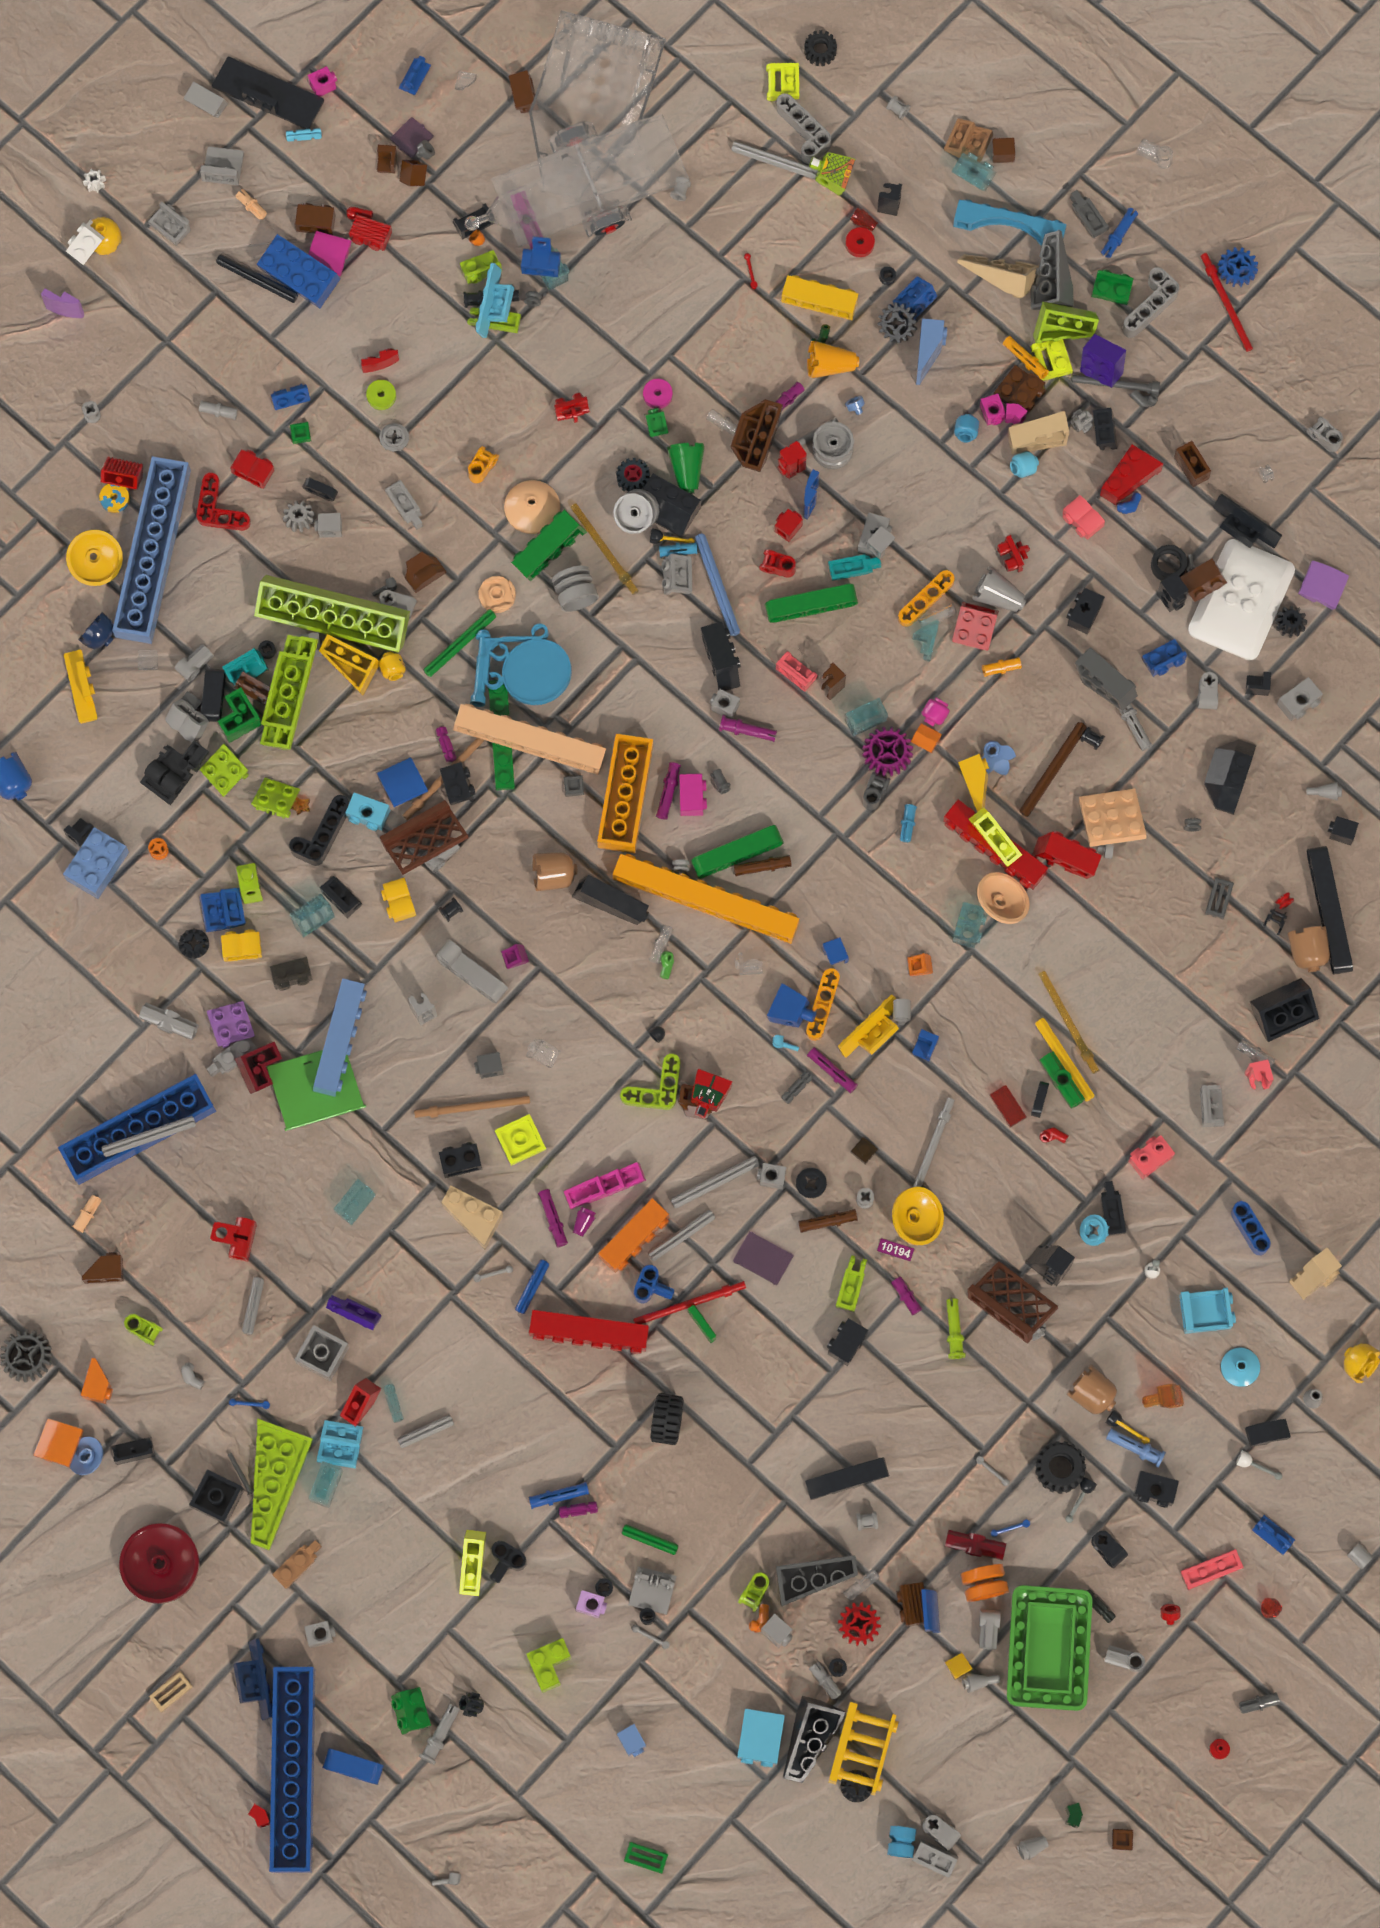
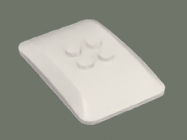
(1244, 608)

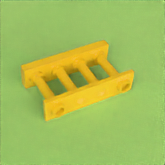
(848, 1735)

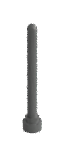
(1152, 388)

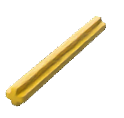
(1064, 1058)

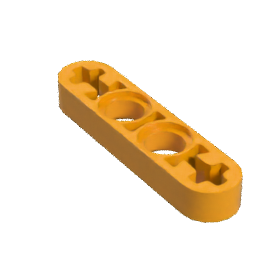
(926, 598)
(823, 1004)

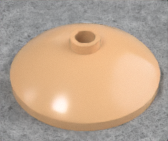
(529, 517)
(1003, 898)

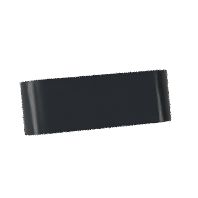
(213, 694)

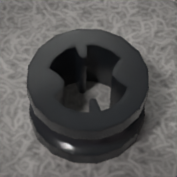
(887, 281)
(270, 654)
(604, 1581)
(831, 1667)

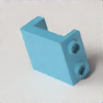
(1207, 1311)
(760, 1737)

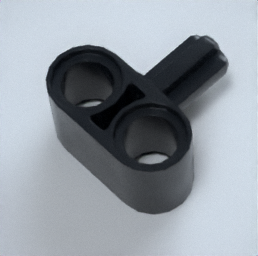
(505, 1561)

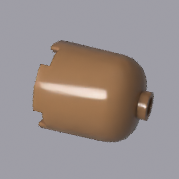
(553, 871)
(1310, 948)
(1093, 1391)

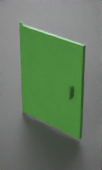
(295, 1095)

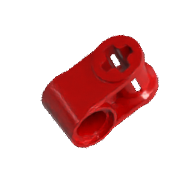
(774, 562)

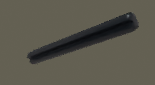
(257, 278)

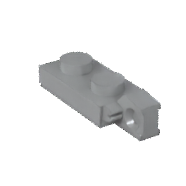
(404, 504)
(226, 1061)

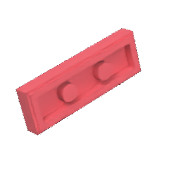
(1212, 1569)

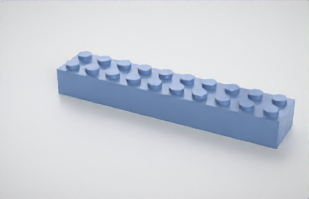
(151, 550)

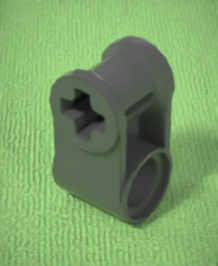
(875, 788)

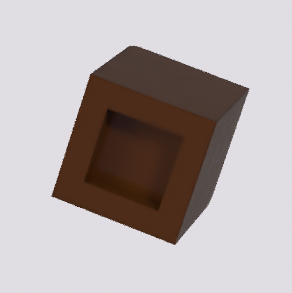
(1003, 150)
(386, 158)
(413, 172)

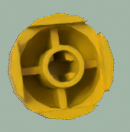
(111, 232)
(1361, 1361)

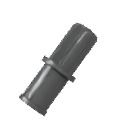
(1259, 1703)

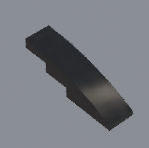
(847, 1478)

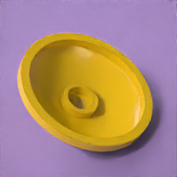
(103, 567)
(925, 1212)

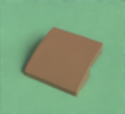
(968, 138)

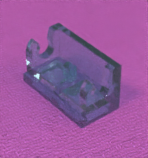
(354, 1202)

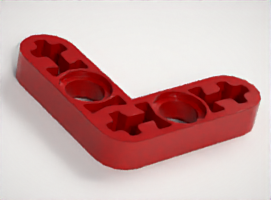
(214, 513)

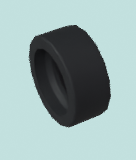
(1168, 549)

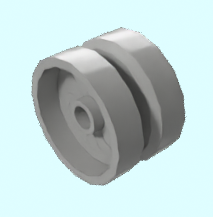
(833, 445)
(632, 502)

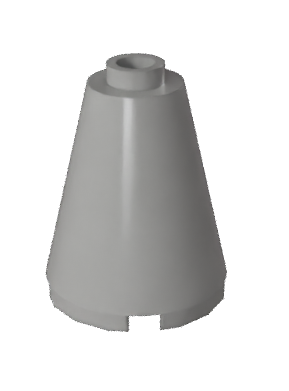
(998, 592)

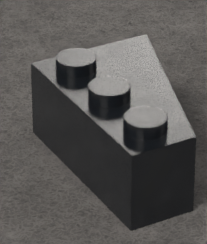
(1051, 1263)

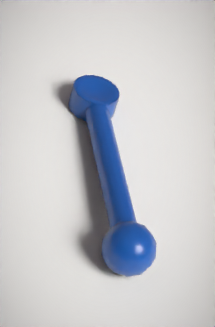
(265, 1404)
(994, 1533)

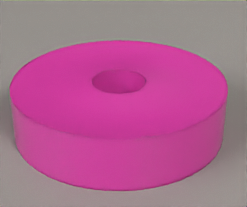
(654, 386)

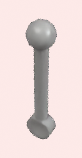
(477, 1278)
(980, 1460)
(665, 1645)

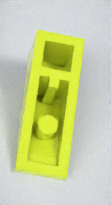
(995, 836)
(472, 1562)

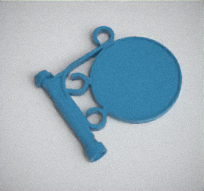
(531, 672)

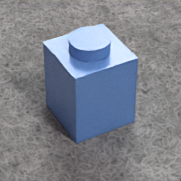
(632, 1741)

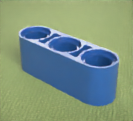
(1250, 1237)
(353, 1766)

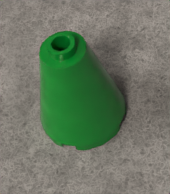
(687, 464)

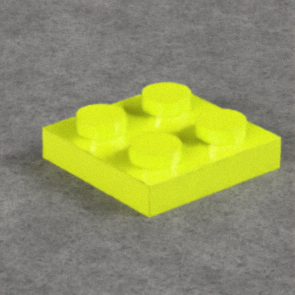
(520, 1139)

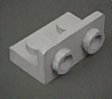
(677, 574)

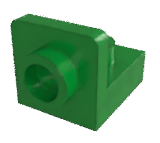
(656, 422)

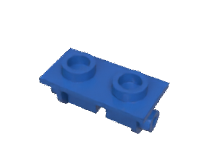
(415, 75)
(296, 395)
(1273, 1535)

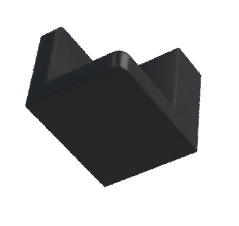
(1258, 684)
(79, 831)

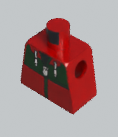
(709, 1092)

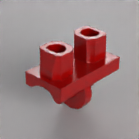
(571, 409)
(1015, 561)

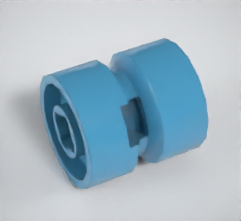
(901, 1841)

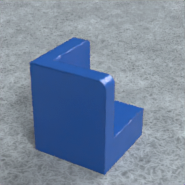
(835, 951)
(925, 1045)

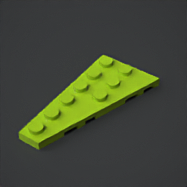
(277, 1469)

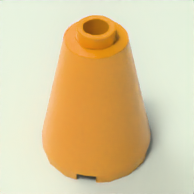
(829, 360)

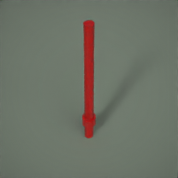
(1211, 271)
(725, 1291)

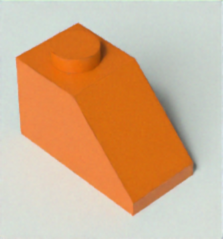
(96, 1384)

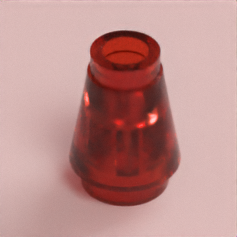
(863, 219)

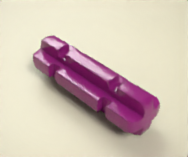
(445, 744)
(578, 1509)

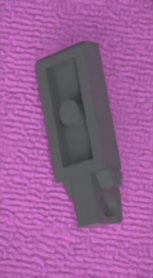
(1088, 214)

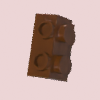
(1020, 388)

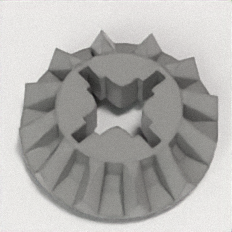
(388, 432)

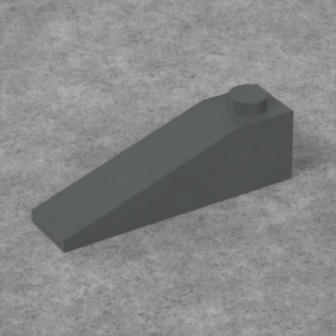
(1053, 275)

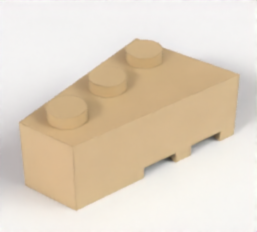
(1039, 434)
(472, 1214)
(1317, 1272)

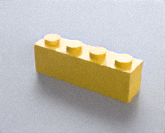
(819, 297)

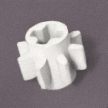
(91, 181)

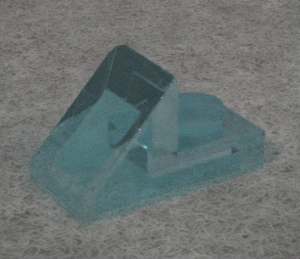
(928, 635)

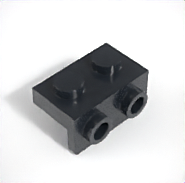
(457, 784)

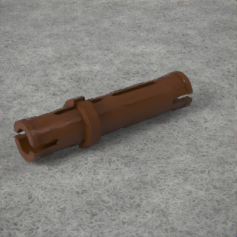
(762, 865)
(836, 1218)

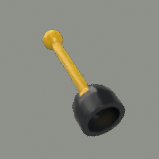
(657, 537)
(1115, 1420)

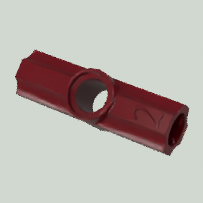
(975, 1545)

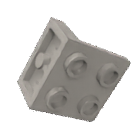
(222, 166)

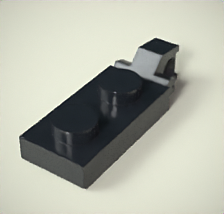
(1113, 1210)

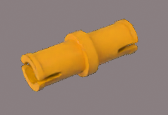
(1001, 666)

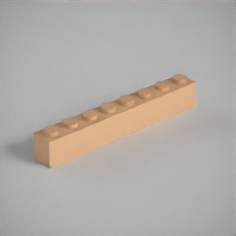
(529, 739)

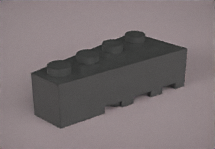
(809, 1577)

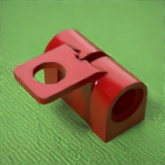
(238, 1236)

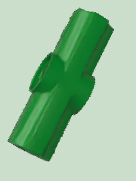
(1068, 1090)

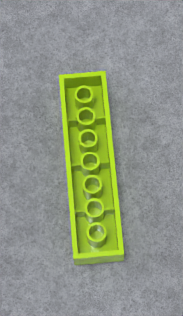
(332, 613)

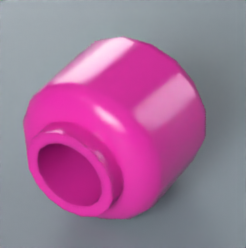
(935, 712)

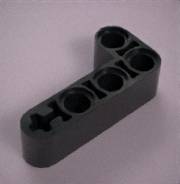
(324, 828)

